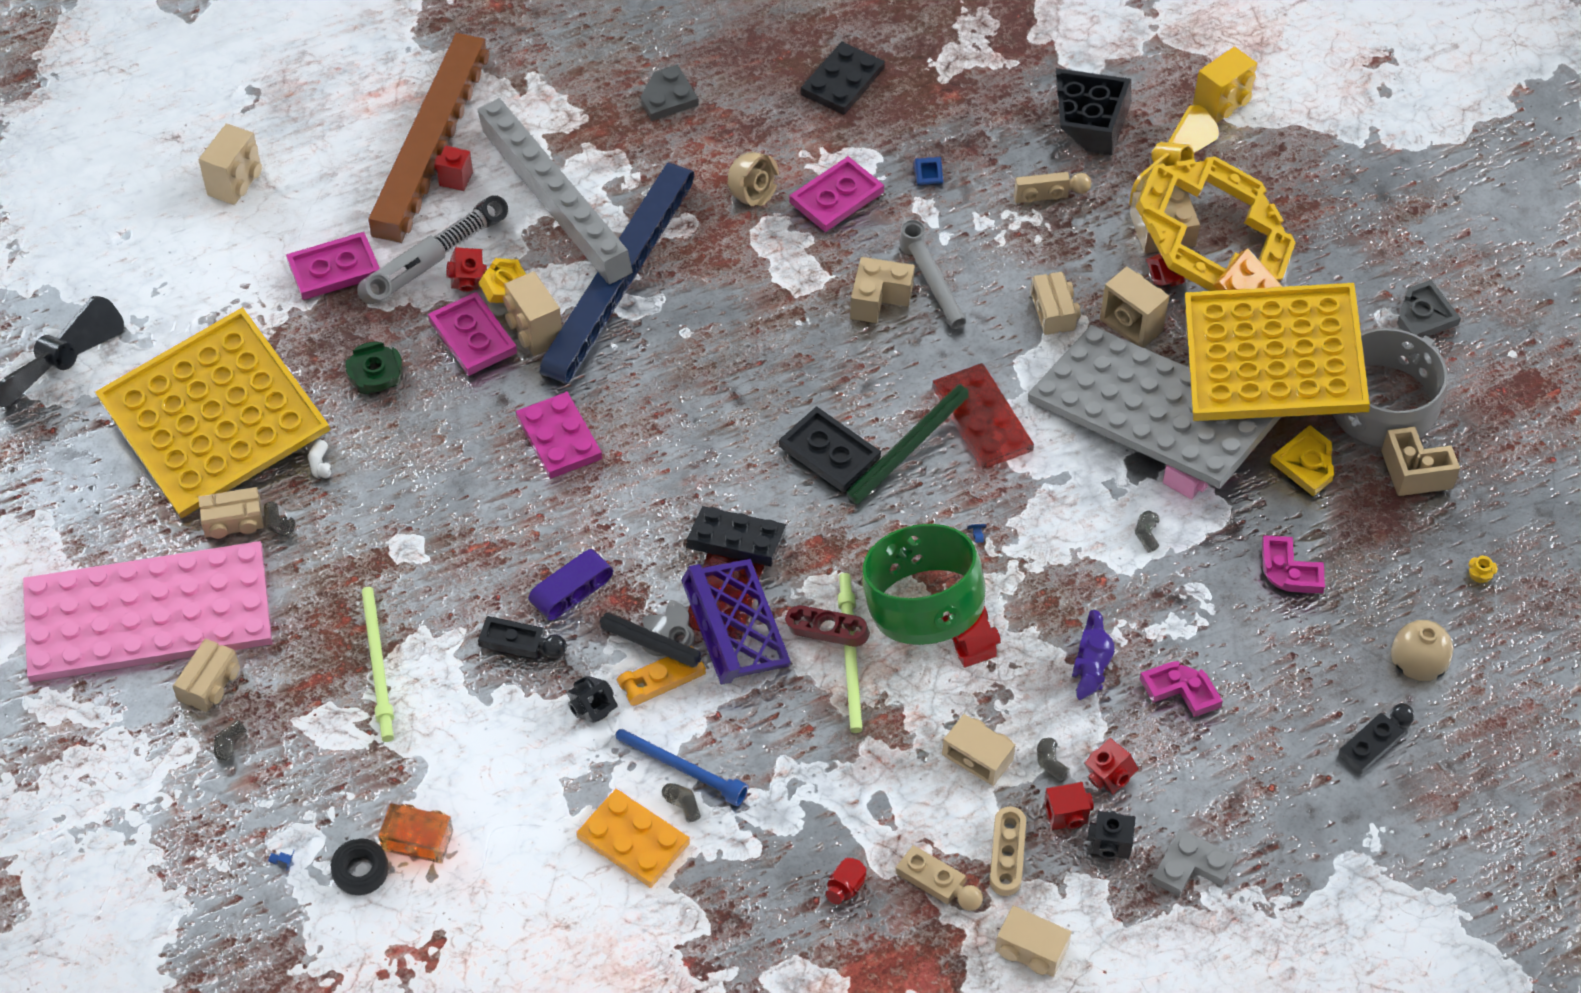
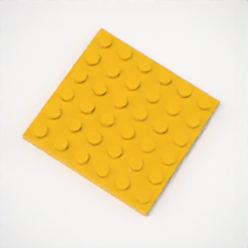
(1275, 352)
(212, 411)

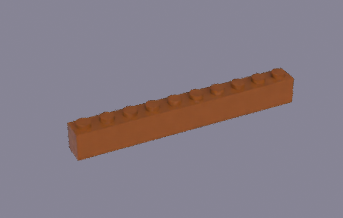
(429, 134)

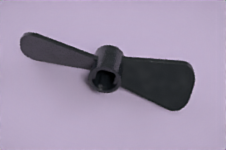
(88, 328)

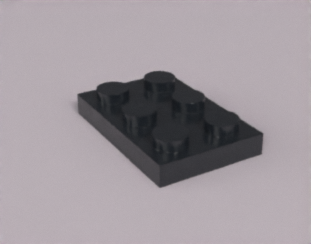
(842, 78)
(829, 449)
(736, 536)

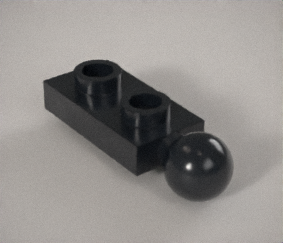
(519, 639)
(1377, 738)

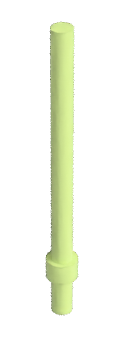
(846, 604)
(383, 711)

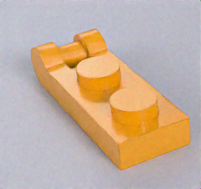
(657, 679)

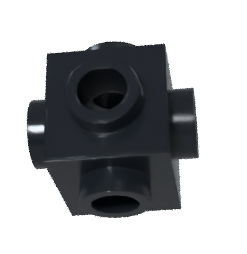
(599, 700)
(1112, 834)

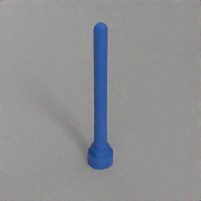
(732, 790)

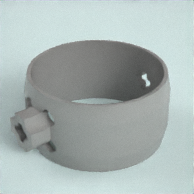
(1385, 348)

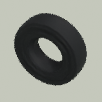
(363, 884)

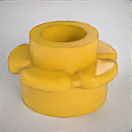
(1480, 574)

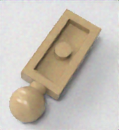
(1049, 186)
(938, 879)

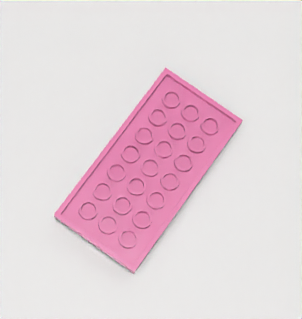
(145, 611)

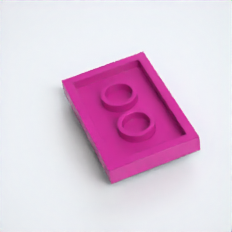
(836, 193)
(332, 265)
(472, 333)
(558, 435)

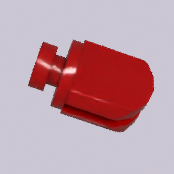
(845, 881)

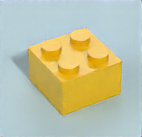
(1225, 84)

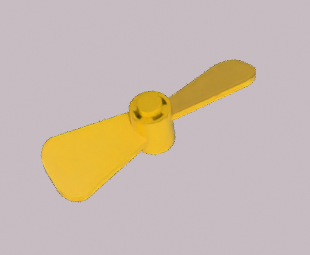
(1191, 134)

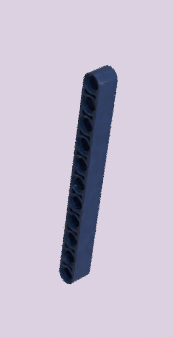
(601, 298)

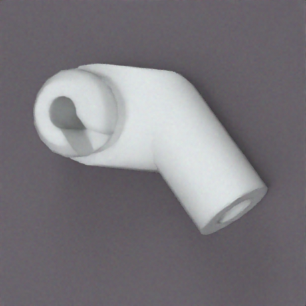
(316, 463)

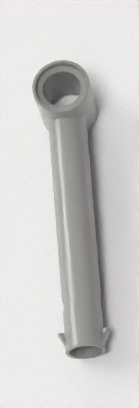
(912, 243)

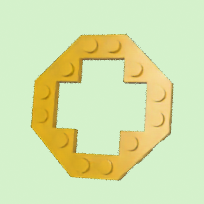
(1169, 232)

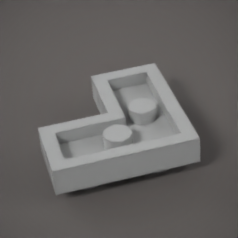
(1188, 856)

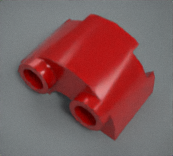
(977, 642)

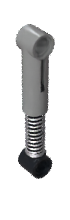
(431, 250)

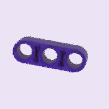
(570, 584)

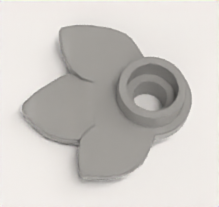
(671, 624)

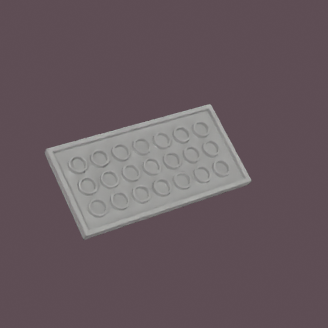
(1145, 406)

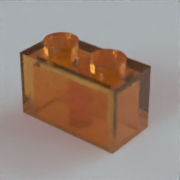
(416, 832)

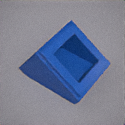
(928, 171)

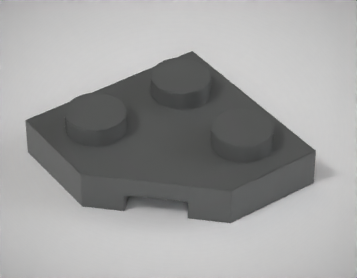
(668, 93)
(1426, 311)

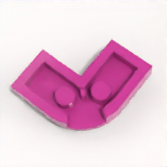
(1287, 573)
(1191, 684)

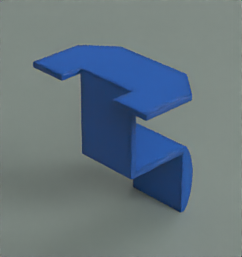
(977, 532)
(283, 857)

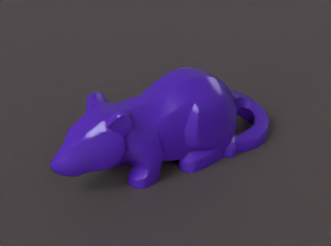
(1093, 656)

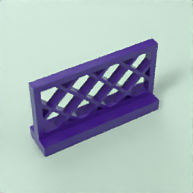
(711, 620)

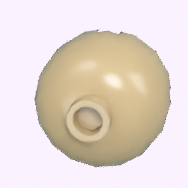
(753, 178)
(1422, 650)

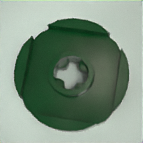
(376, 380)

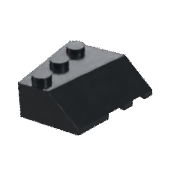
(1093, 108)

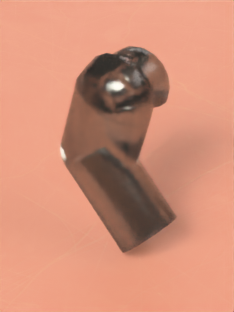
(275, 522)
(1144, 528)
(224, 740)
(1047, 758)
(683, 798)

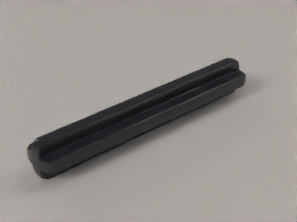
(650, 639)

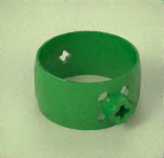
(919, 619)

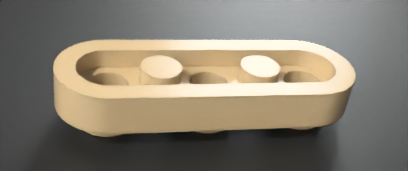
(1012, 841)

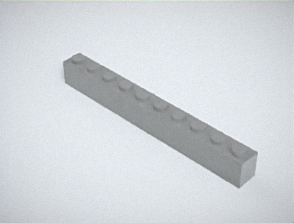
(555, 191)

